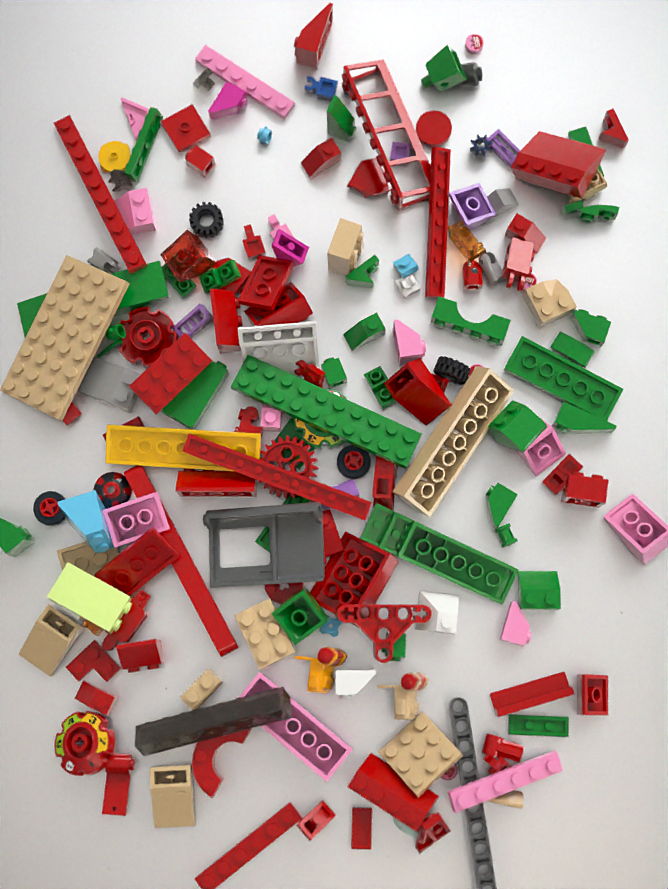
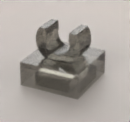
(204, 80)
(120, 180)

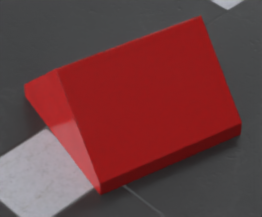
(592, 694)

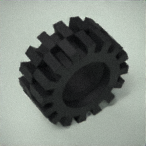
(206, 230)
(452, 370)

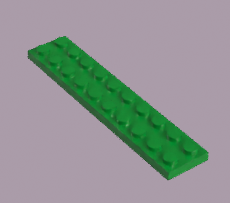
(326, 411)

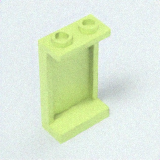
(90, 598)

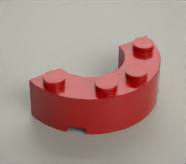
(204, 760)

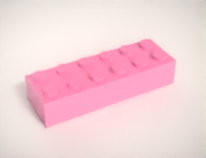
(304, 734)

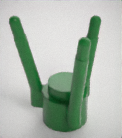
(116, 334)

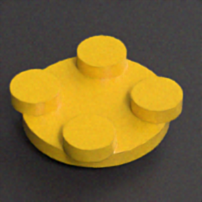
(114, 156)

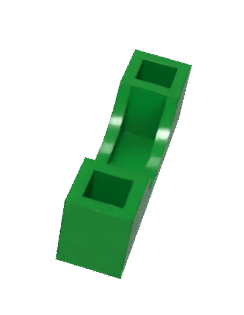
(491, 330)

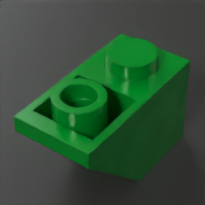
(591, 328)

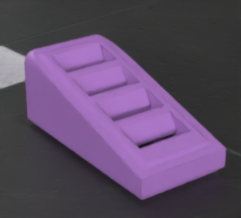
(189, 318)

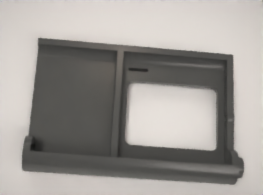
(294, 544)

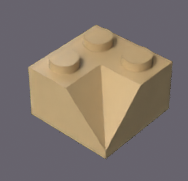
(549, 301)

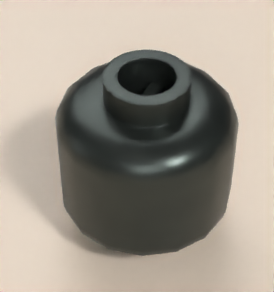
(473, 74)

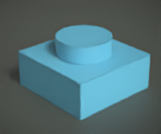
(405, 266)

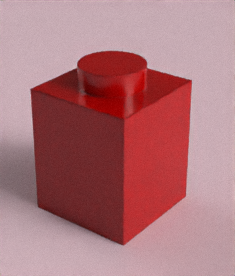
(199, 161)

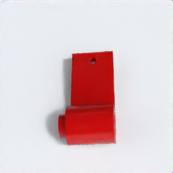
(117, 783)

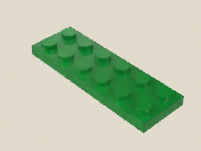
(563, 379)

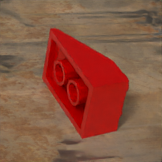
(313, 38)

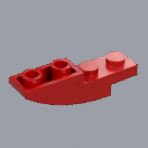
(384, 483)

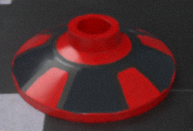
(122, 489)

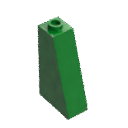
(197, 396)

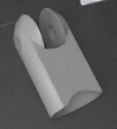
(103, 261)
(491, 268)

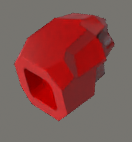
(472, 276)

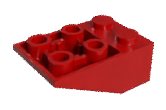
(418, 391)

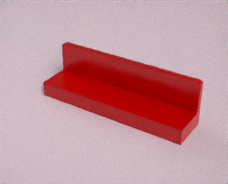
(531, 694)

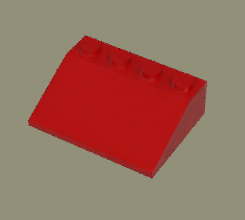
(558, 163)
(354, 576)

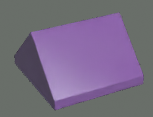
(472, 205)

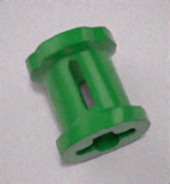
(505, 535)

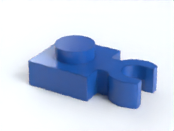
(324, 88)

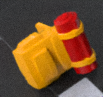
(322, 669)

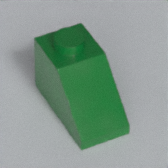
(365, 331)
(499, 502)

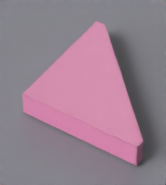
(135, 115)

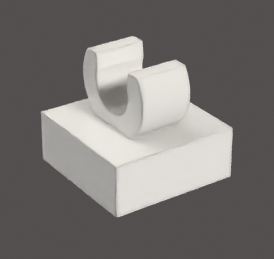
(407, 286)

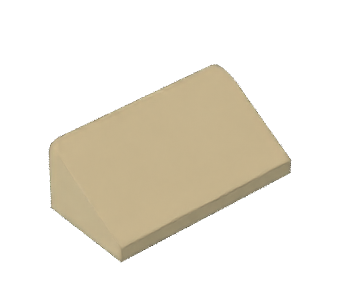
(512, 799)

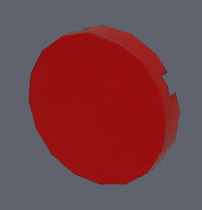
(433, 128)

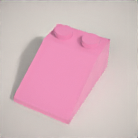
(134, 518)
(638, 528)

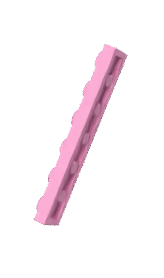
(239, 77)
(504, 781)

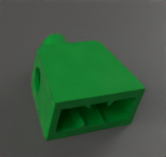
(444, 70)

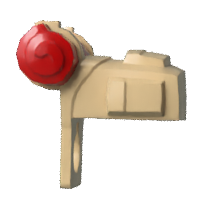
(406, 695)

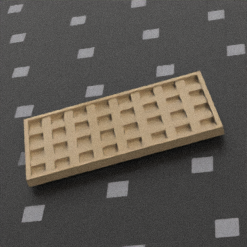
(64, 337)

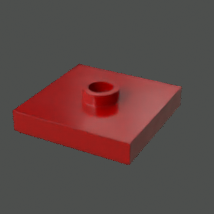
(185, 128)

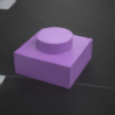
(399, 150)

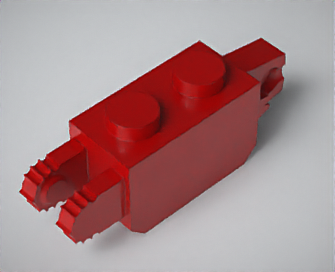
(130, 622)

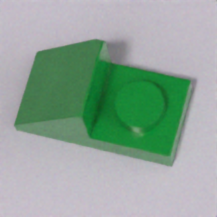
(359, 276)

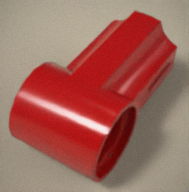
(499, 747)

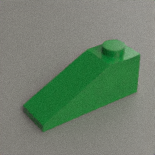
(339, 120)
(575, 421)

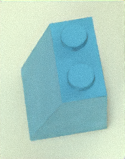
(87, 518)

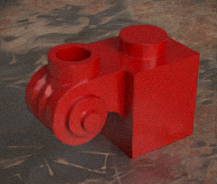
(248, 416)

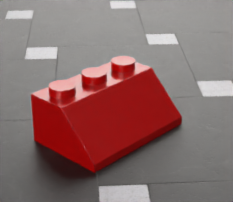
(290, 308)
(226, 320)

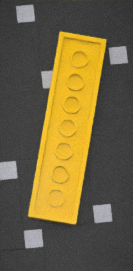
(164, 446)

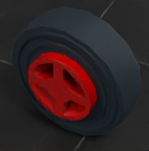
(359, 458)
(44, 507)

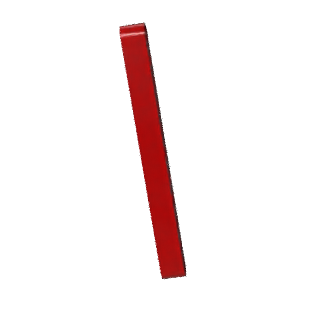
(188, 572)

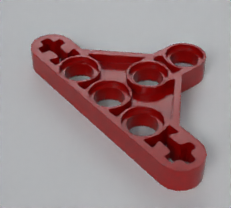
(393, 624)

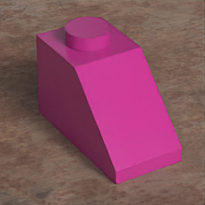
(228, 102)
(289, 248)

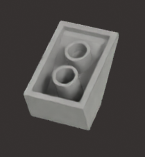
(110, 384)

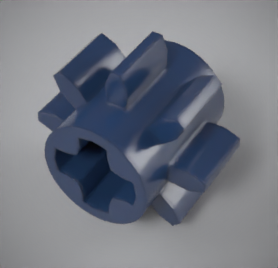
(479, 141)

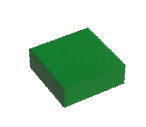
(571, 208)

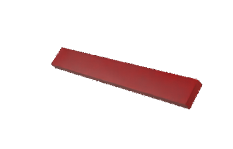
(438, 222)

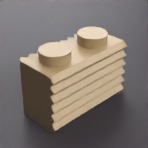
(201, 689)

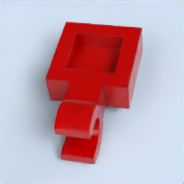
(253, 244)
(496, 765)

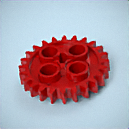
(275, 455)

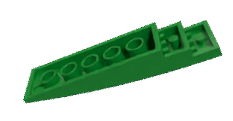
(144, 288)
(439, 553)

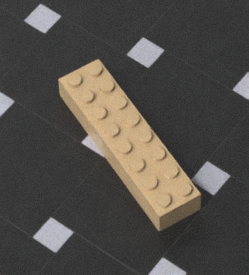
(453, 441)

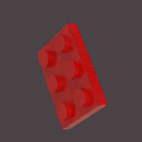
(266, 282)

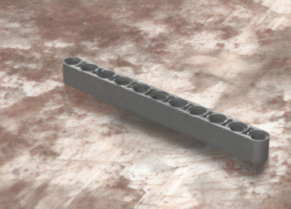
(479, 816)

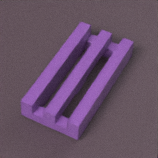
(498, 152)

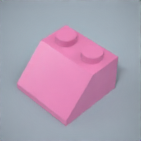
(137, 211)
(407, 343)
(543, 451)

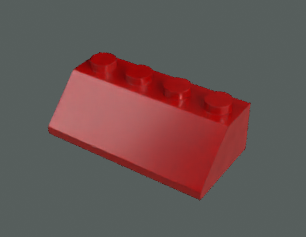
(214, 484)
(387, 790)

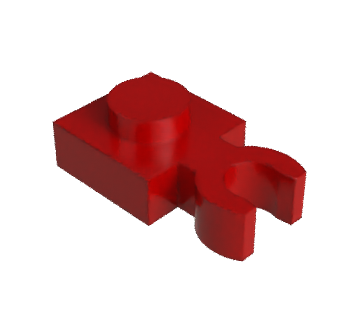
(310, 373)

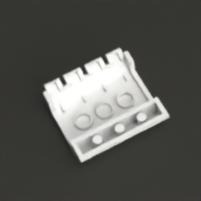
(281, 344)

